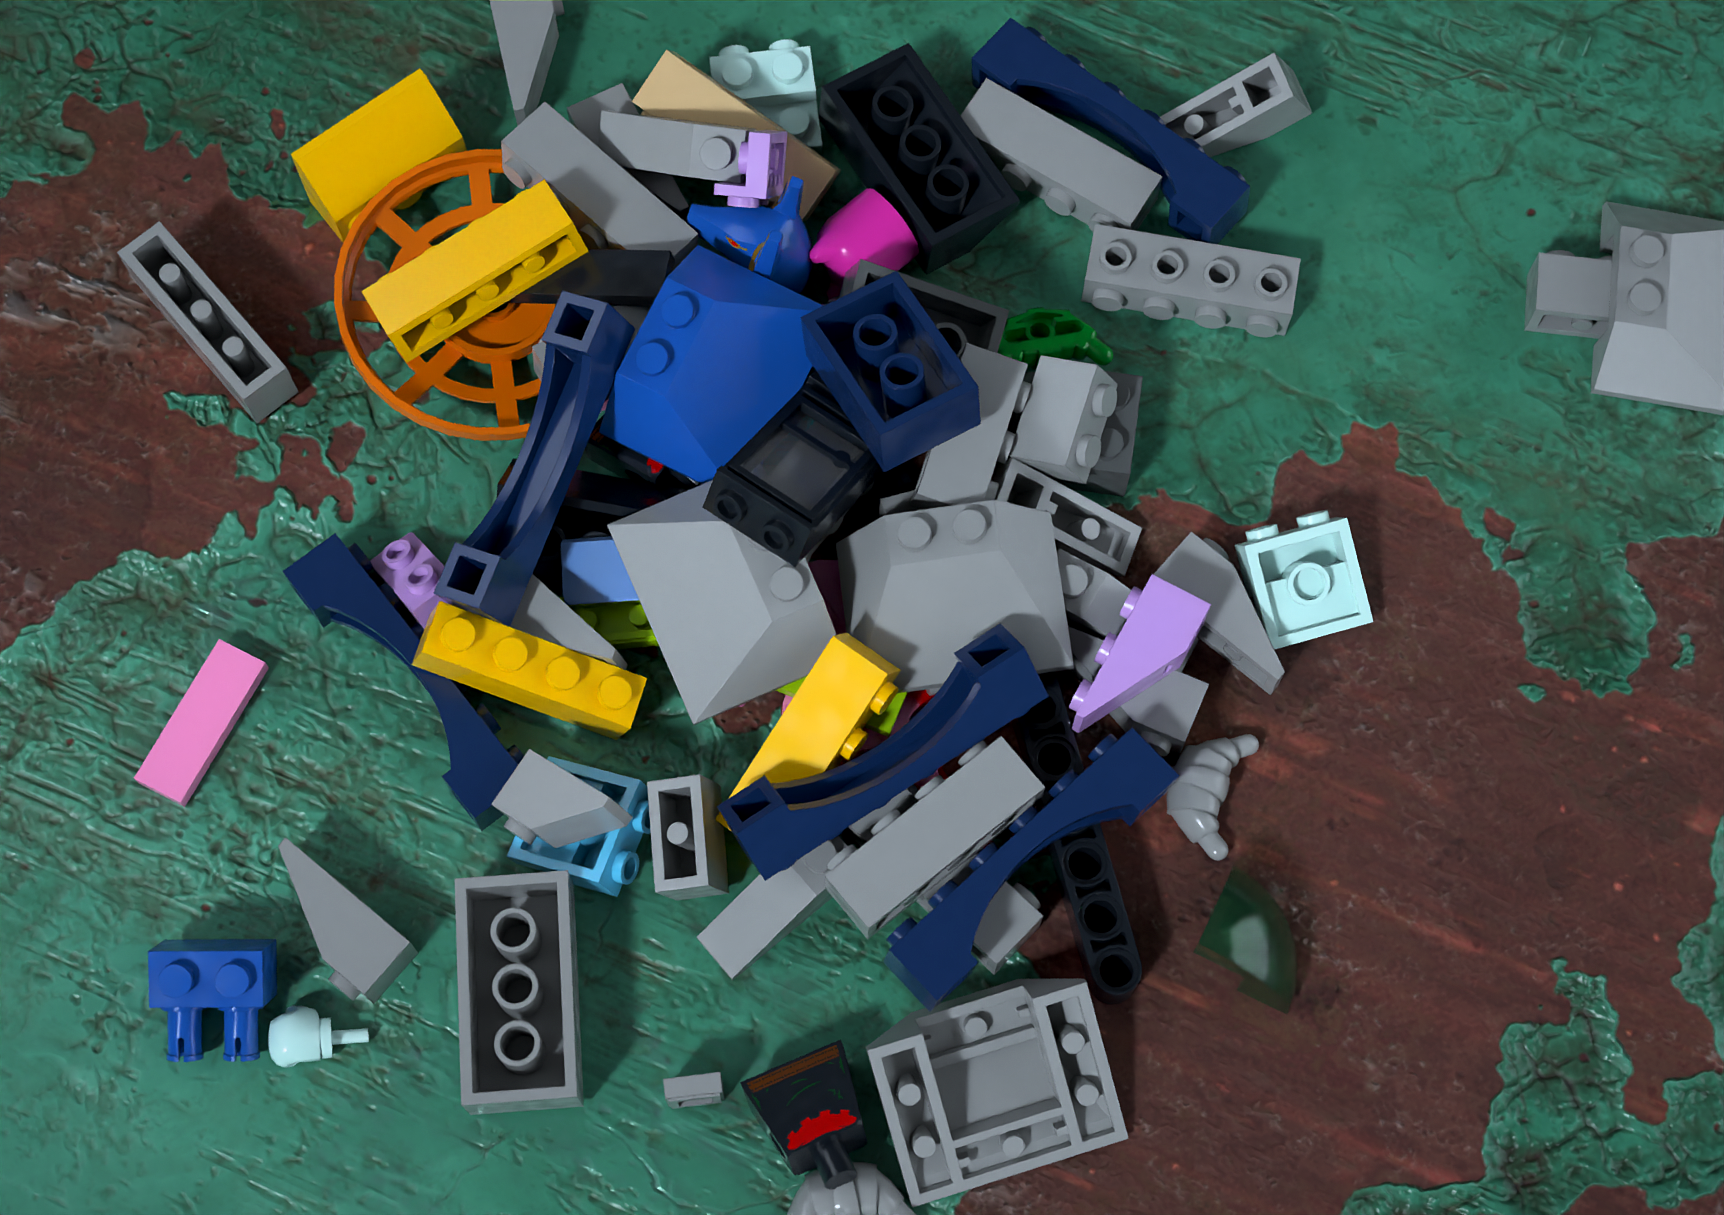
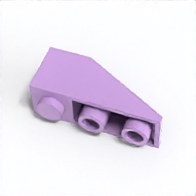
(1149, 647)

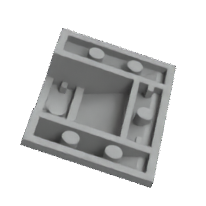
(1662, 309)
(948, 574)
(720, 604)
(995, 1085)

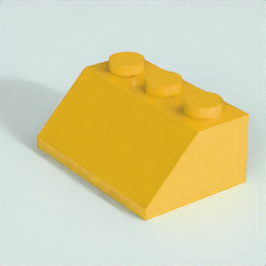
(373, 147)

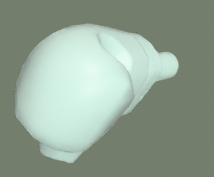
(305, 1038)

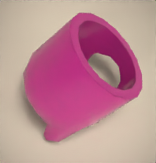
(863, 230)

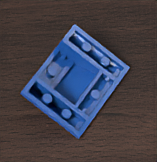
(708, 365)

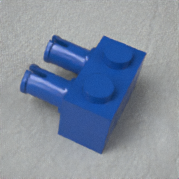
(212, 973)

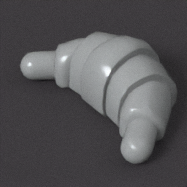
(1203, 788)
(866, 1195)

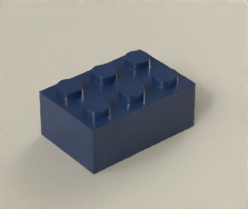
(891, 371)

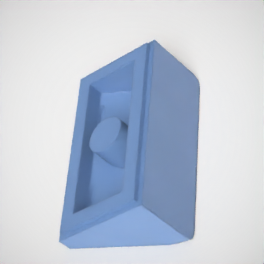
(594, 572)

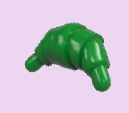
(1051, 334)

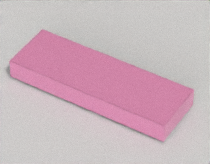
(201, 723)

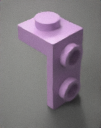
(411, 574)

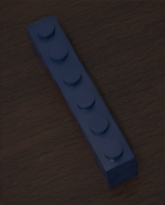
(1200, 192)
(580, 364)
(339, 590)
(1119, 784)
(791, 818)

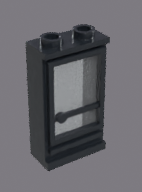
(794, 475)

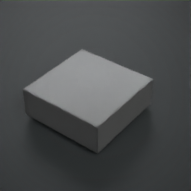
(694, 1090)

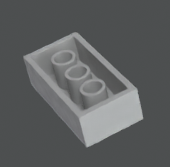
(518, 993)

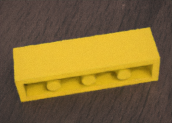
(475, 271)
(529, 671)
(825, 715)

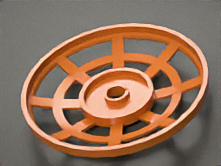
(491, 339)

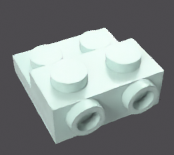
(775, 84)
(1304, 579)

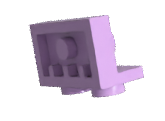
(764, 167)

